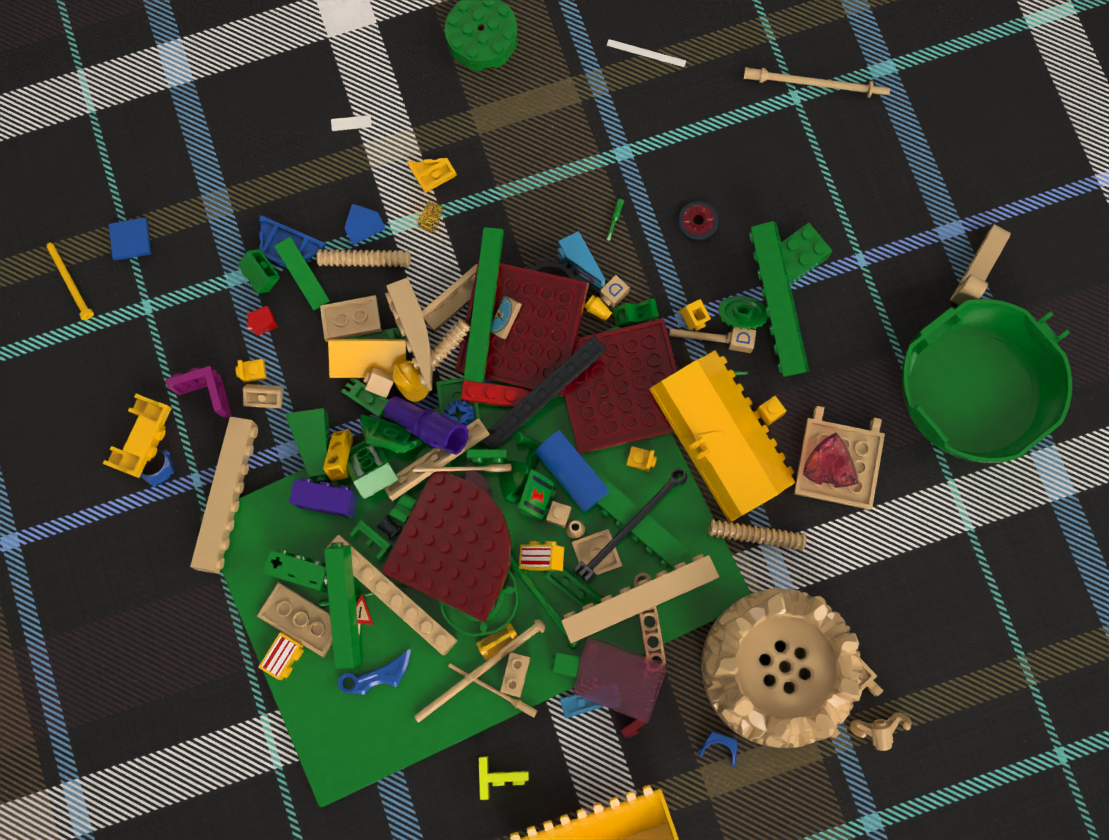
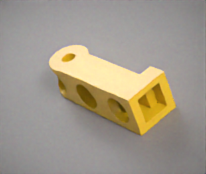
(338, 455)

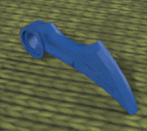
(387, 674)

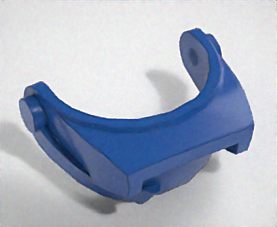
(163, 474)
(715, 737)

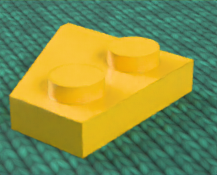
(432, 172)

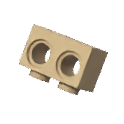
(515, 674)

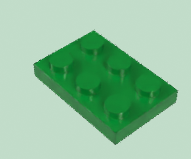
(450, 391)

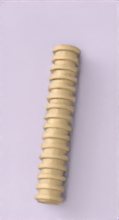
(363, 258)
(449, 342)
(757, 535)

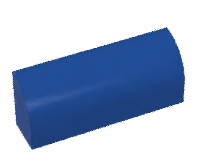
(572, 471)

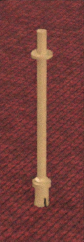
(763, 75)

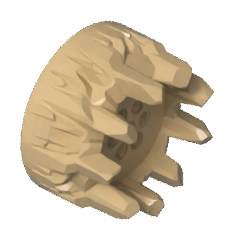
(736, 676)

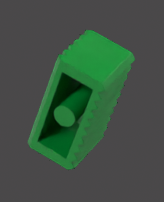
(258, 271)

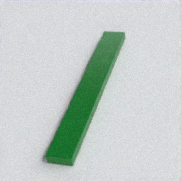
(483, 304)

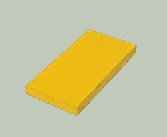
(356, 356)

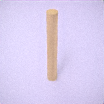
(697, 335)

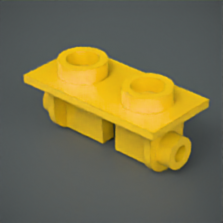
(495, 642)

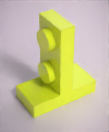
(497, 778)

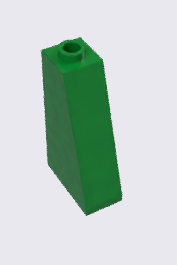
(313, 439)

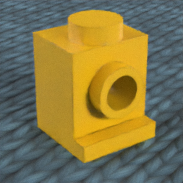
(695, 315)

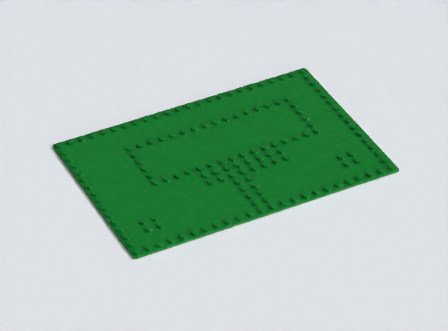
(361, 738)

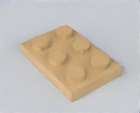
(350, 318)

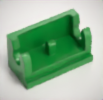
(370, 541)

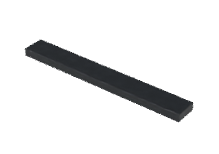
(544, 392)

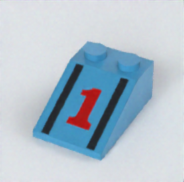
(576, 253)

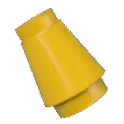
(598, 308)

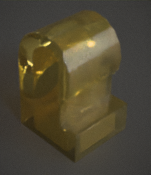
(430, 217)

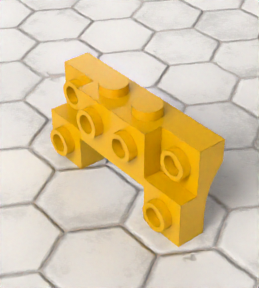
(143, 438)

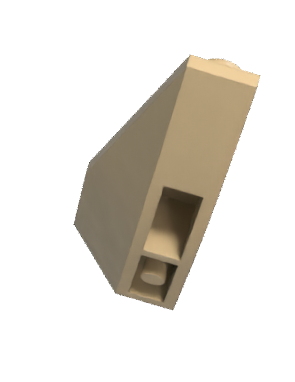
(412, 325)

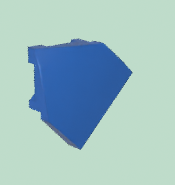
(362, 224)

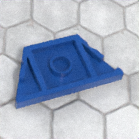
(274, 233)

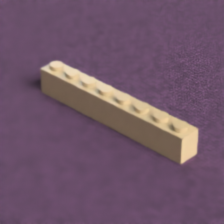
(224, 495)
(639, 599)
(399, 601)

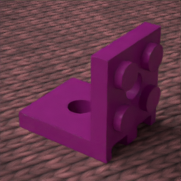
(198, 379)

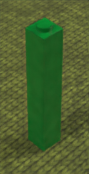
(342, 606)

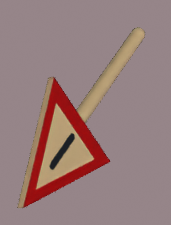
(363, 614)

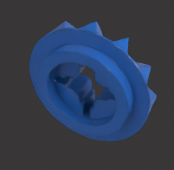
(464, 407)

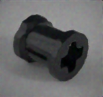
(389, 527)

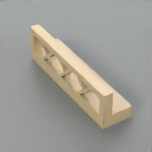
(450, 301)

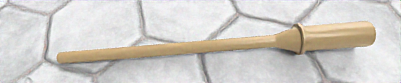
(491, 468)
(517, 703)

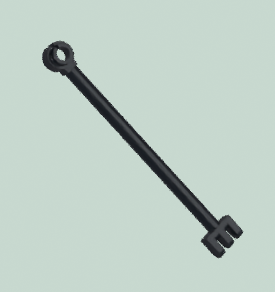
(586, 571)

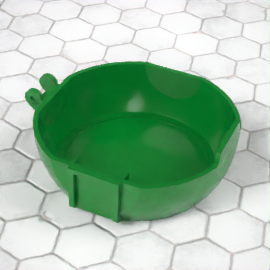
(986, 381)

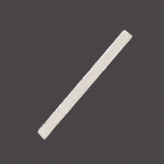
(647, 53)

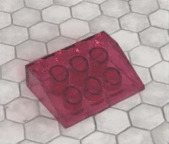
(619, 678)

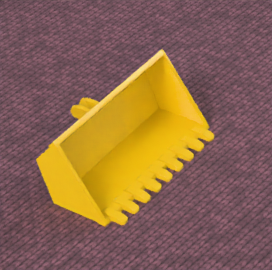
(723, 435)
(634, 819)

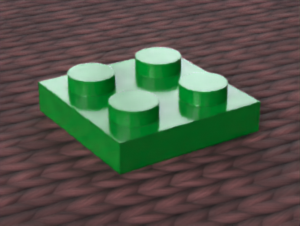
(494, 456)

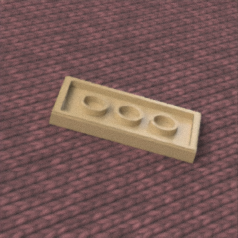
(298, 619)

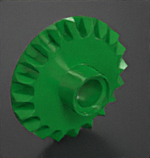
(742, 312)

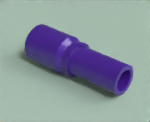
(428, 425)

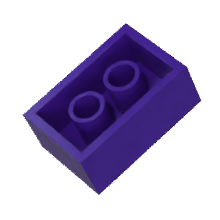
(323, 498)

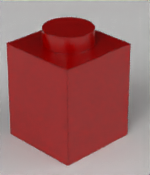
(261, 321)

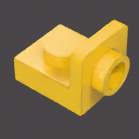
(251, 370)
(641, 459)

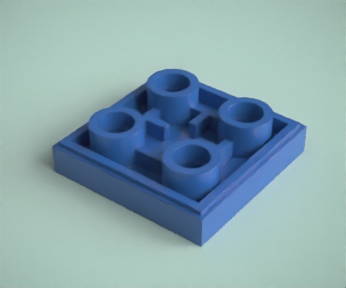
(130, 239)

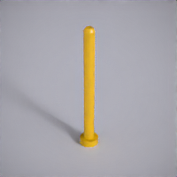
(85, 313)

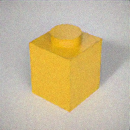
(771, 410)

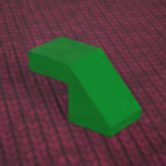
(635, 313)

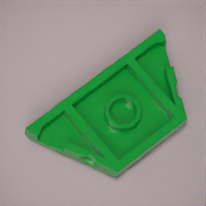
(388, 435)

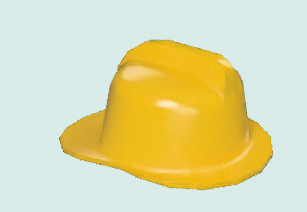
(408, 381)

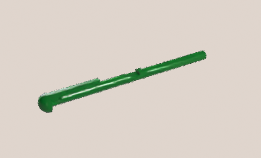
(542, 600)

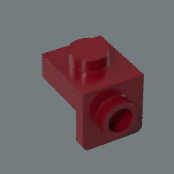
(632, 728)

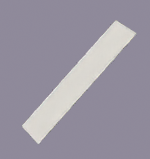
(351, 123)

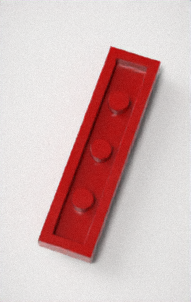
(492, 394)

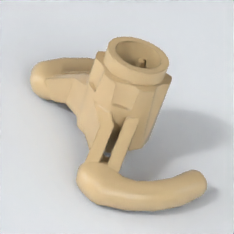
(880, 730)

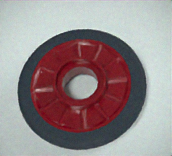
(695, 231)

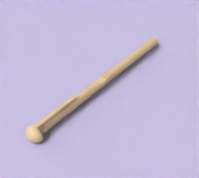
(538, 626)

